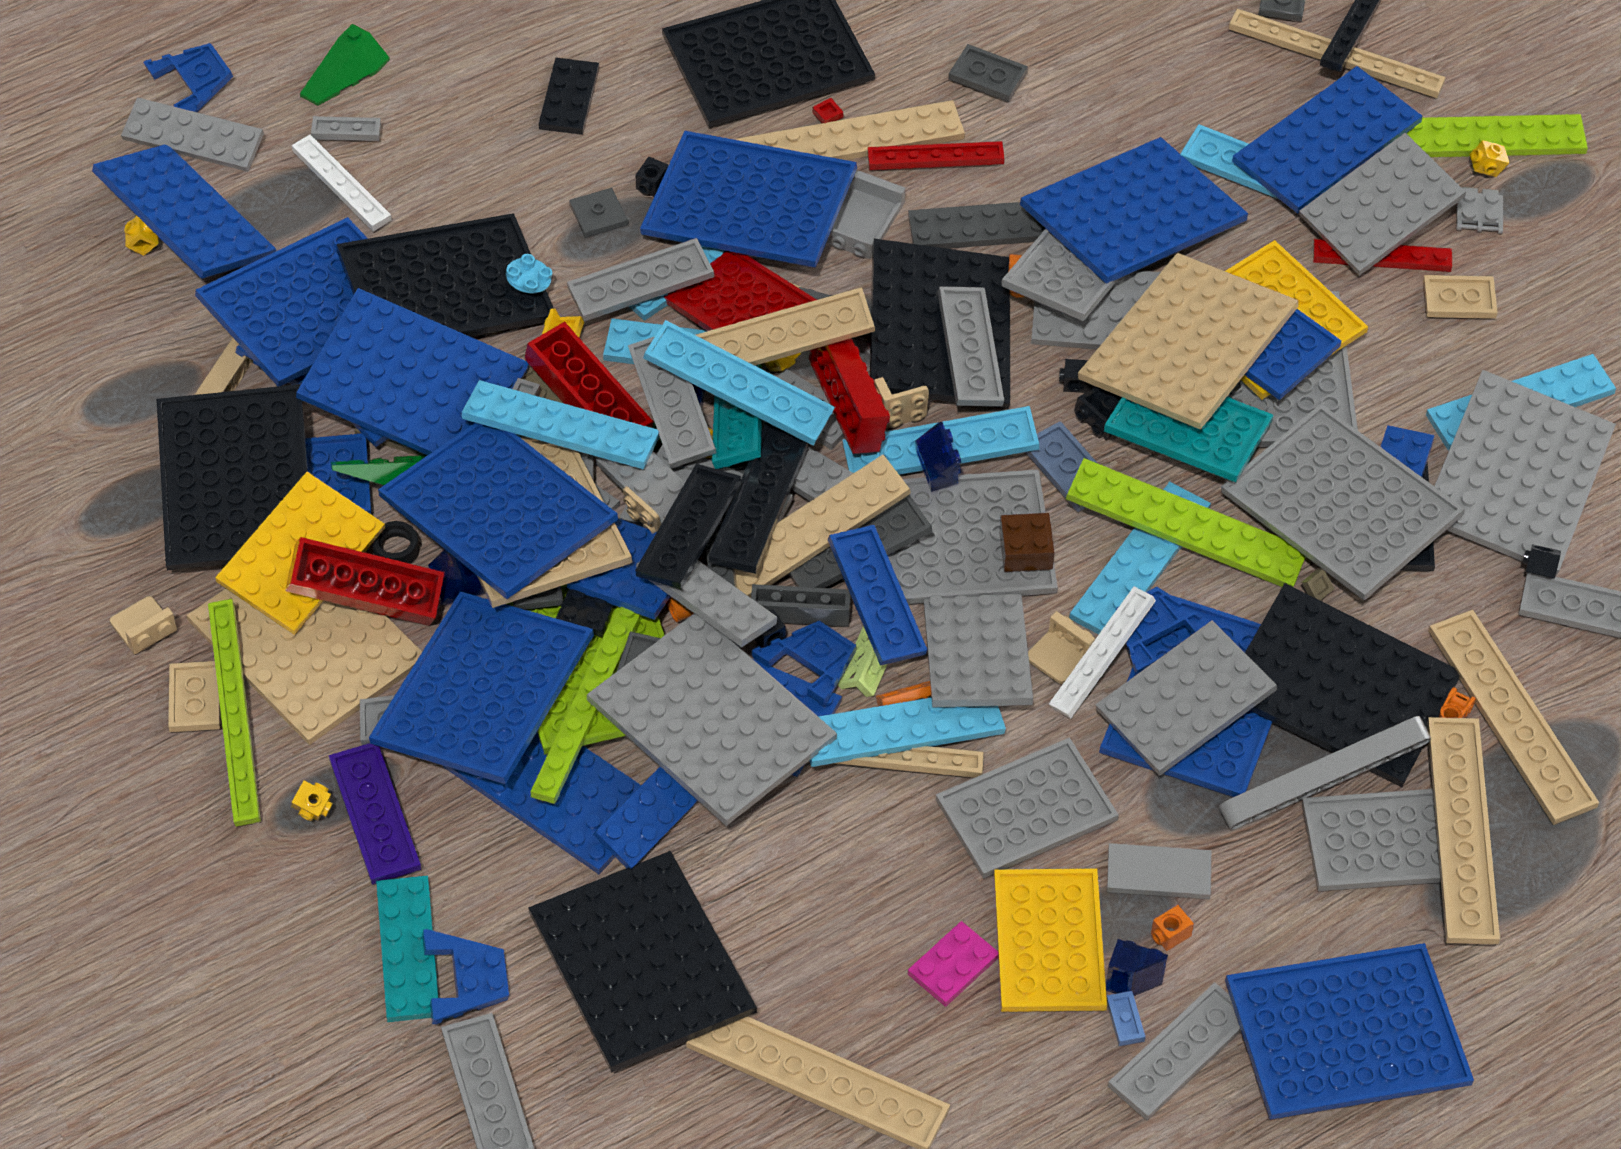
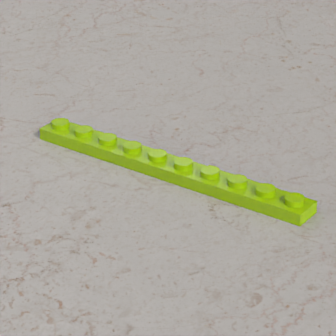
(581, 712)
(234, 713)

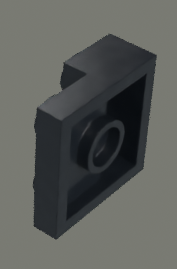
(1096, 409)

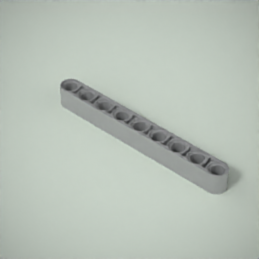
(1324, 773)

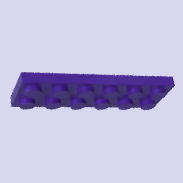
(374, 812)

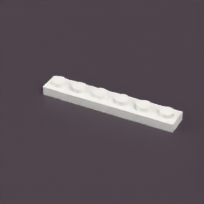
(341, 183)
(1102, 652)

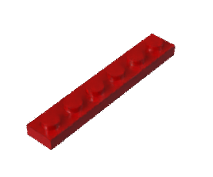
(935, 155)
(1402, 257)

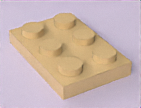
(1460, 296)
(193, 697)

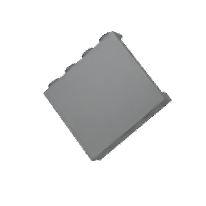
(866, 214)

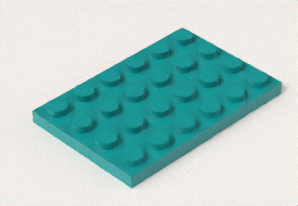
(1219, 447)

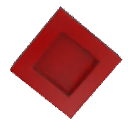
(827, 111)

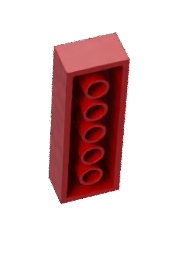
(580, 377)
(852, 394)
(364, 581)

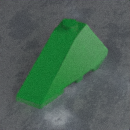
(348, 61)
(378, 469)

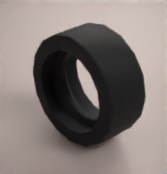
(399, 529)

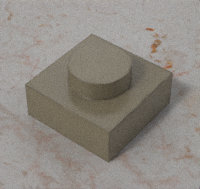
(1318, 584)

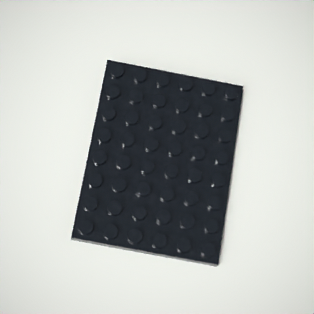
(766, 56)
(449, 274)
(907, 317)
(225, 468)
(1343, 677)
(642, 961)

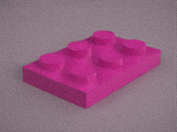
(953, 963)

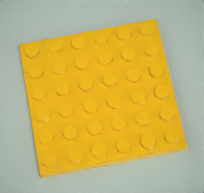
(1281, 272)

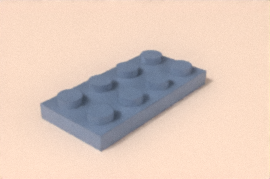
(1059, 457)

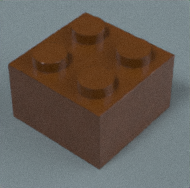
(1026, 542)

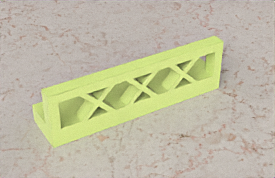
(867, 668)

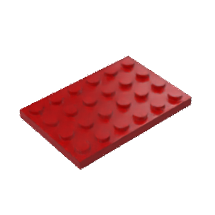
(735, 293)

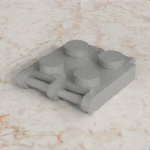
(1480, 209)

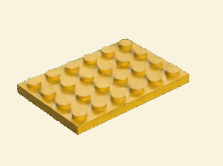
(263, 563)
(1049, 940)

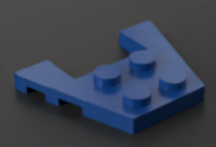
(200, 70)
(1162, 618)
(817, 649)
(477, 970)

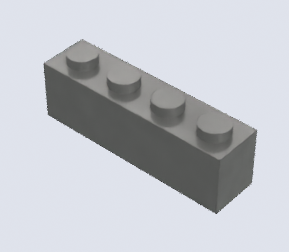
(805, 604)

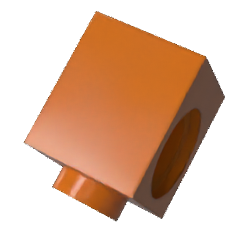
(1175, 919)

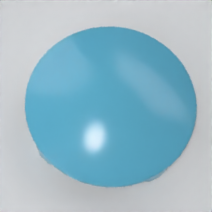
(528, 274)

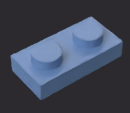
(1125, 1018)

